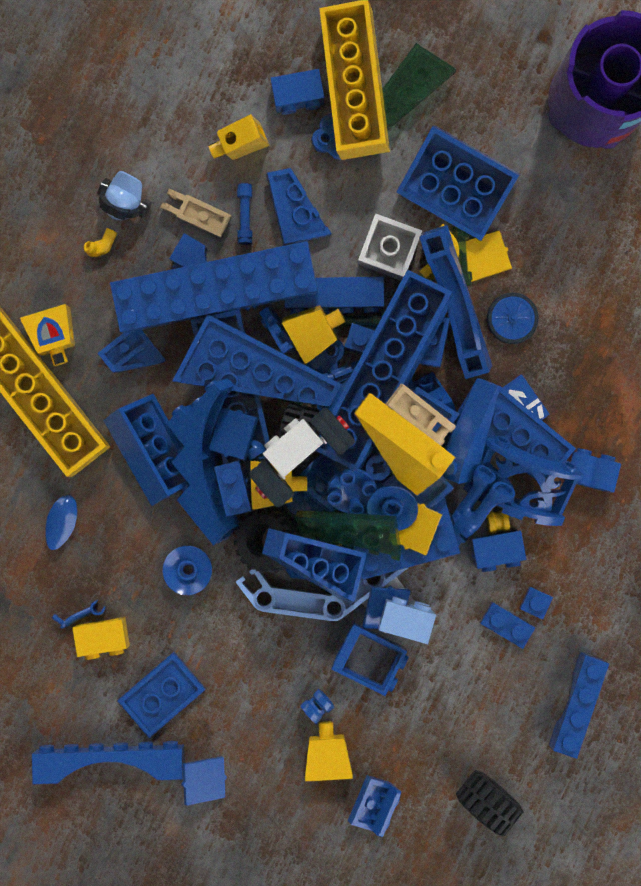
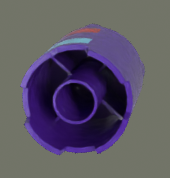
(599, 83)

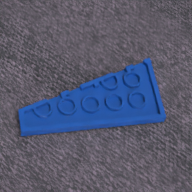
(251, 367)

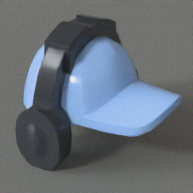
(123, 197)

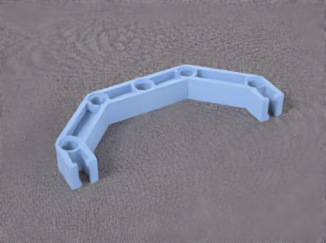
(308, 603)

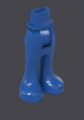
(467, 519)

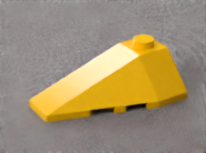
(408, 451)

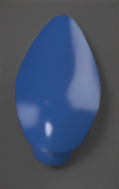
(61, 521)

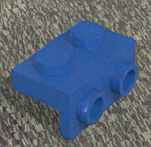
(375, 805)

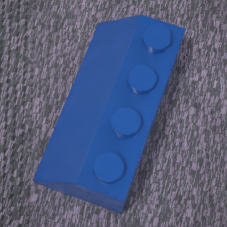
(148, 447)

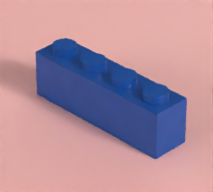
(342, 294)

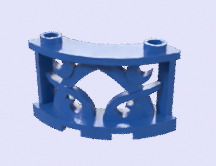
(544, 511)

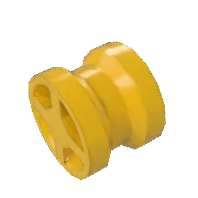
(497, 521)

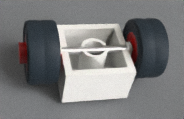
(293, 448)

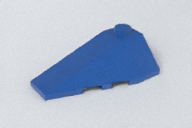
(471, 431)

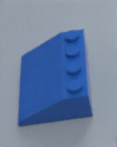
(457, 182)

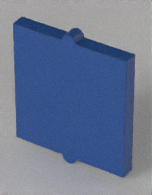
(233, 433)
(376, 603)
(203, 780)

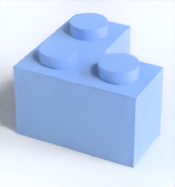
(407, 621)

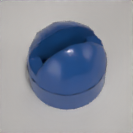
(256, 450)

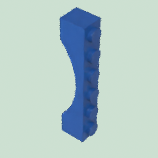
(463, 319)
(160, 761)

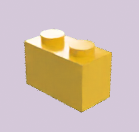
(101, 637)

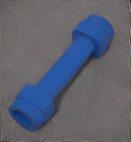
(244, 192)

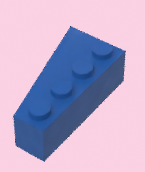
(322, 563)

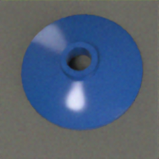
(405, 510)
(174, 570)

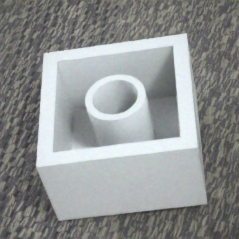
(389, 247)

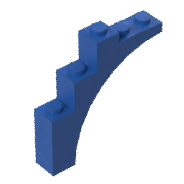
(196, 463)

